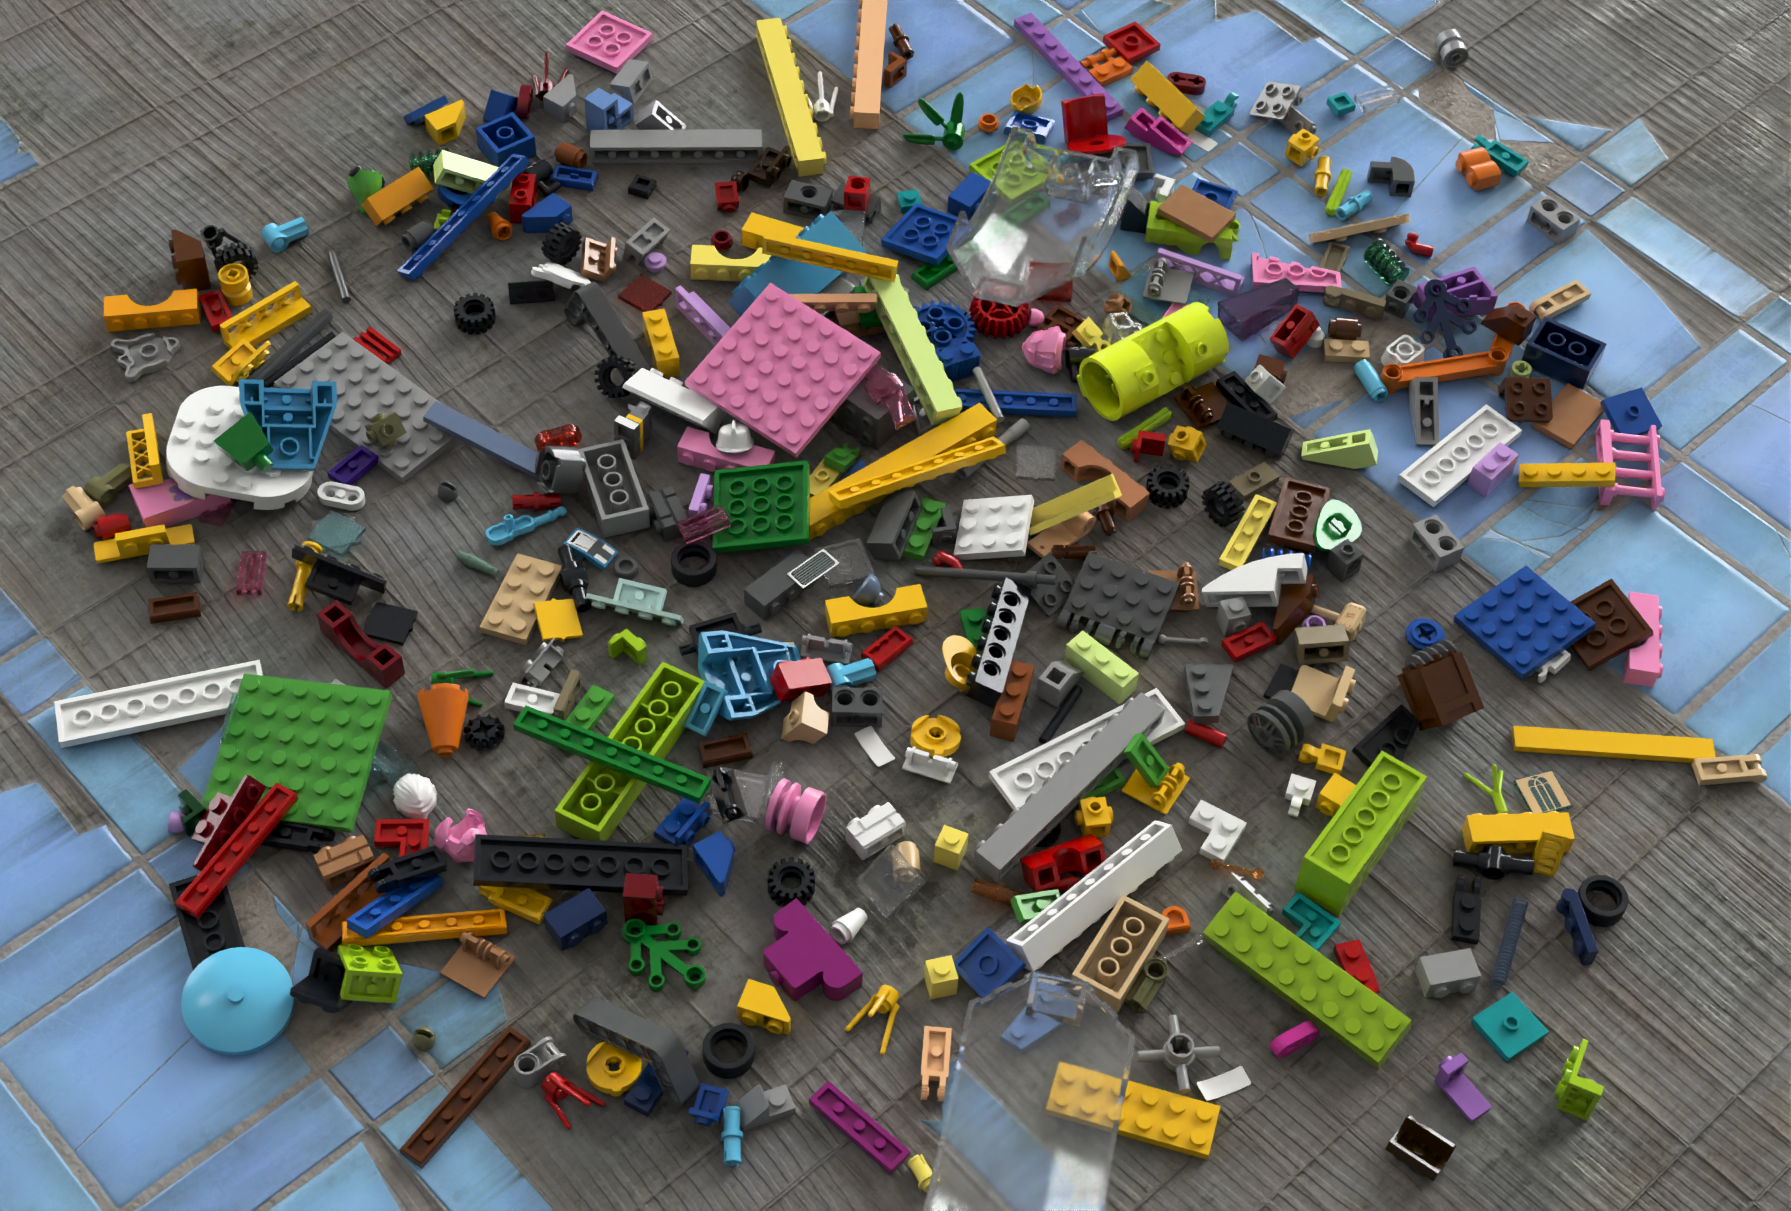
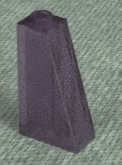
(1257, 308)

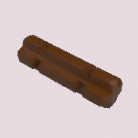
(1072, 551)

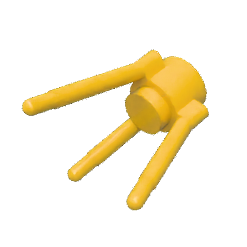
(882, 1001)

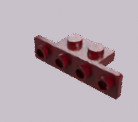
(224, 817)

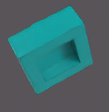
(1341, 104)
(908, 199)

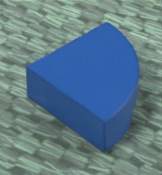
(856, 467)

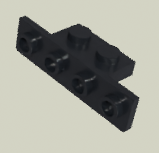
(336, 578)

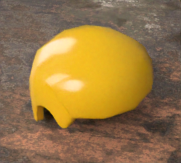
(1026, 99)

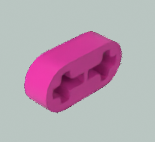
(1294, 1039)

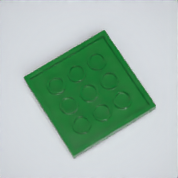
(764, 506)

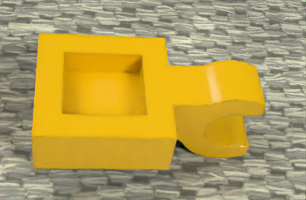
(1327, 757)

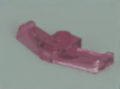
(890, 389)

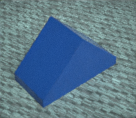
(499, 105)

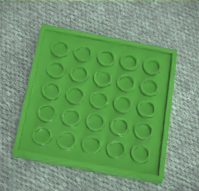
(307, 739)

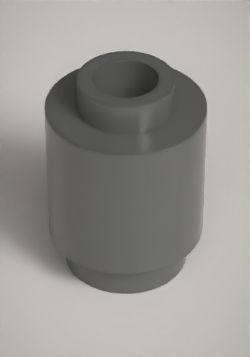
(417, 235)

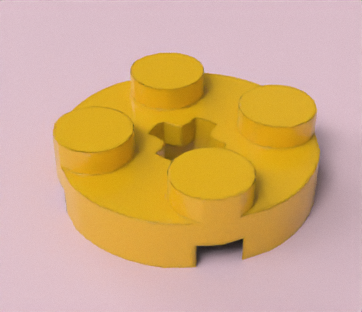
(944, 726)
(612, 1081)

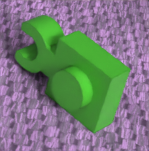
(841, 458)

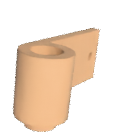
(1062, 534)

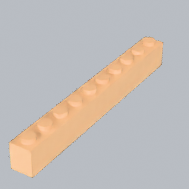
(870, 64)

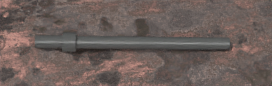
(1031, 578)

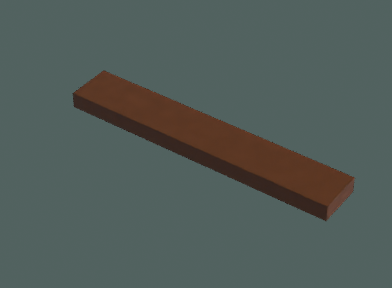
(464, 1097)

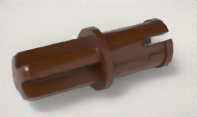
(901, 41)
(1105, 515)

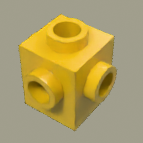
(1302, 147)
(1186, 443)
(1094, 816)

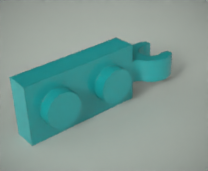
(1217, 115)
(1502, 155)

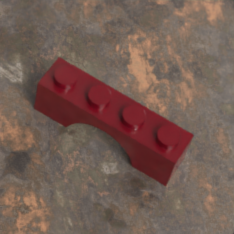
(378, 660)

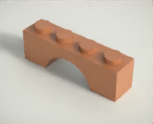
(1085, 463)

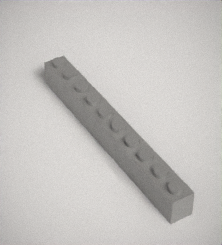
(1066, 788)

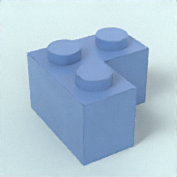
(607, 111)

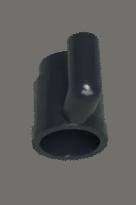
(543, 171)
(1074, 357)

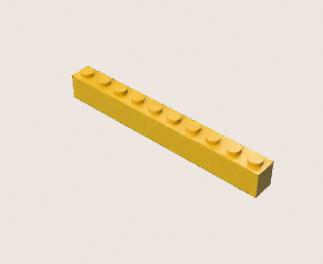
(964, 429)

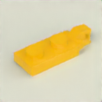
(518, 901)

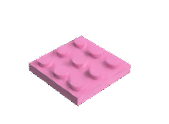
(609, 41)

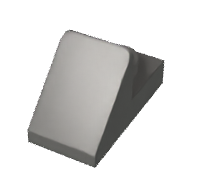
(763, 1107)

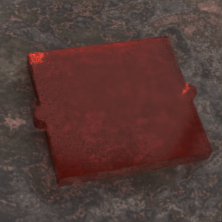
(644, 294)

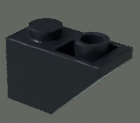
(1135, 213)

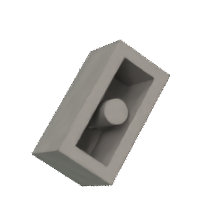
(1447, 973)

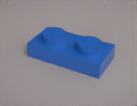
(418, 114)

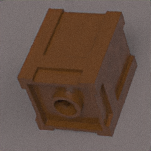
(1440, 690)

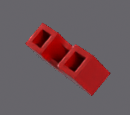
(1044, 867)

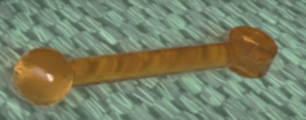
(1257, 872)

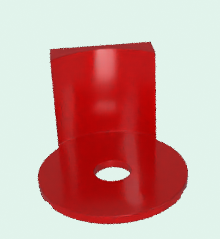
(1087, 125)

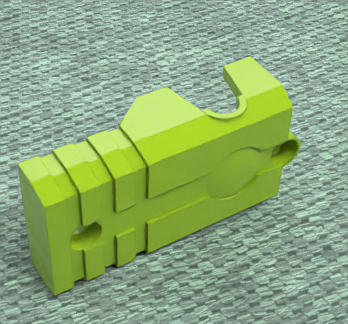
(1167, 232)

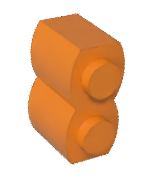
(1478, 168)

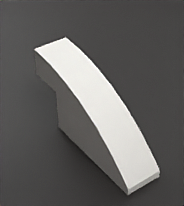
(1257, 581)

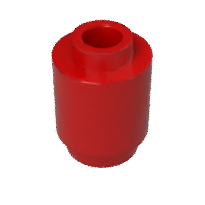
(110, 525)

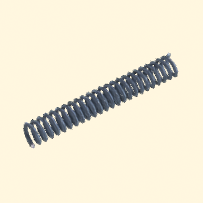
(1510, 941)

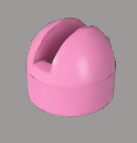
(1035, 318)

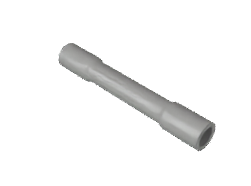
(1010, 435)

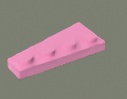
(1307, 280)

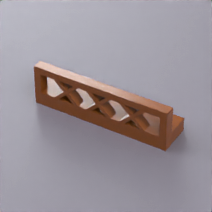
(351, 900)

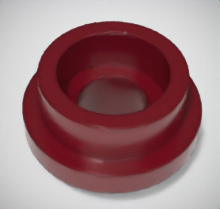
(722, 240)

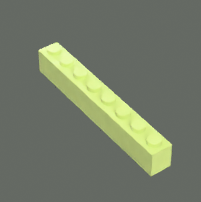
(914, 350)

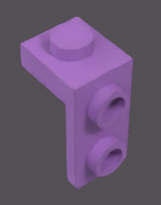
(1460, 1089)

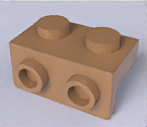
(598, 259)

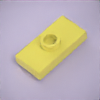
(823, 478)

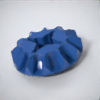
(1426, 627)

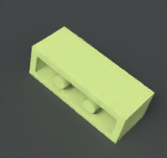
(461, 172)
(1101, 667)

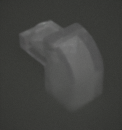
(1119, 326)

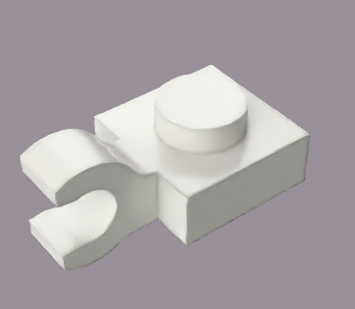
(1299, 792)

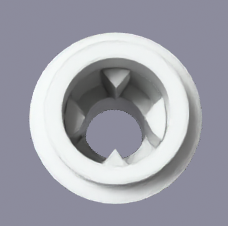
(847, 926)

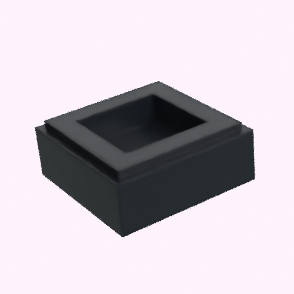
(642, 186)

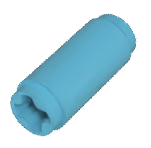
(1371, 380)

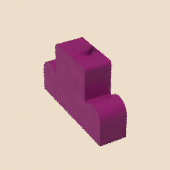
(808, 957)

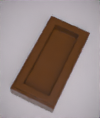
(174, 607)
(725, 750)

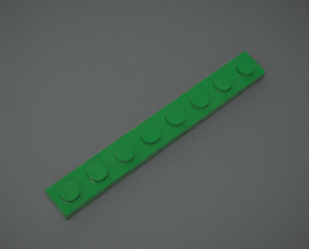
(612, 754)

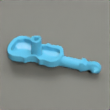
(512, 527)

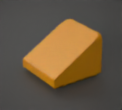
(1117, 267)

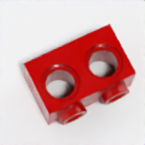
(522, 196)

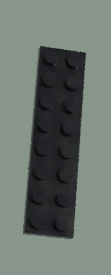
(576, 863)

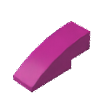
(1157, 132)

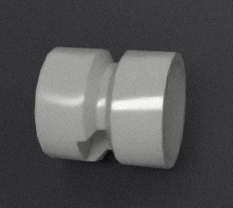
(1452, 48)

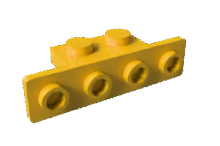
(138, 542)

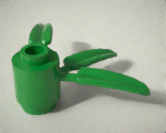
(953, 131)

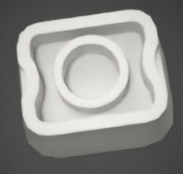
(1403, 352)

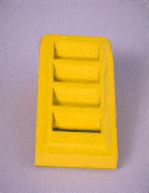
(1549, 854)

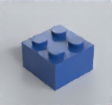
(505, 137)

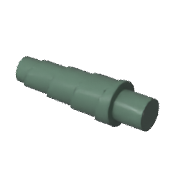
(474, 562)

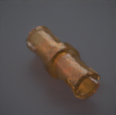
(993, 891)

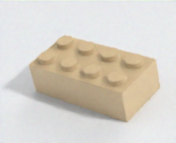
(1121, 951)

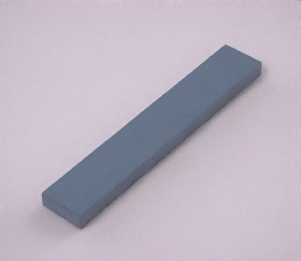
(482, 438)

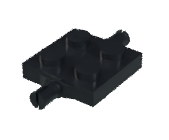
(726, 623)

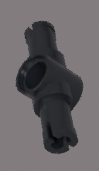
(574, 578)
(1493, 862)

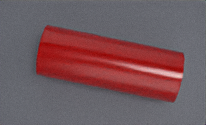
(1206, 733)

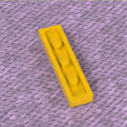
(1567, 475)

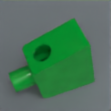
(246, 444)

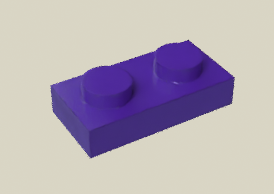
(353, 466)

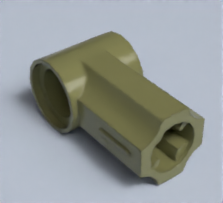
(106, 488)
(1147, 986)

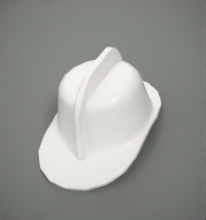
(734, 438)

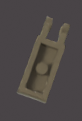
(1354, 301)

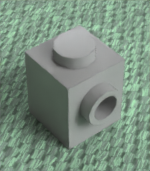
(1233, 616)

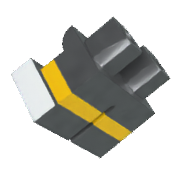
(634, 428)

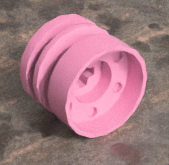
(795, 811)

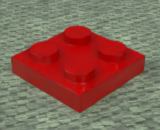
(1131, 42)

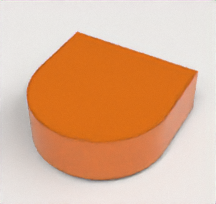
(1178, 920)

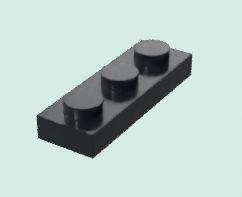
(1243, 396)

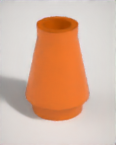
(500, 227)

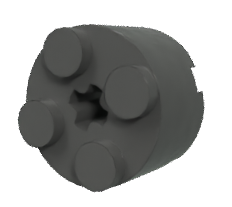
(559, 470)

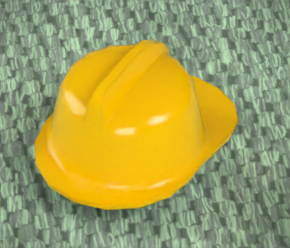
(958, 656)

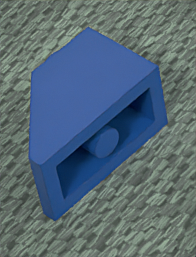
(547, 214)
(715, 860)

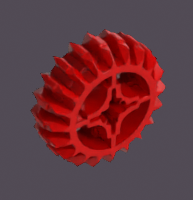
(999, 318)

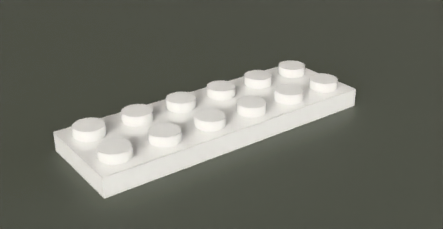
(1453, 458)

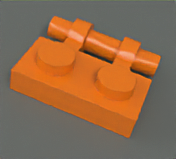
(1111, 70)

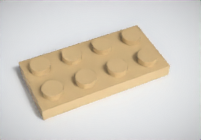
(512, 609)

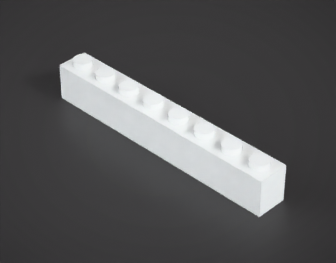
(1094, 895)

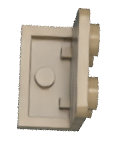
(1324, 692)

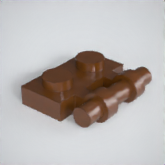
(1065, 320)

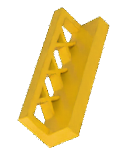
(266, 322)
(150, 456)

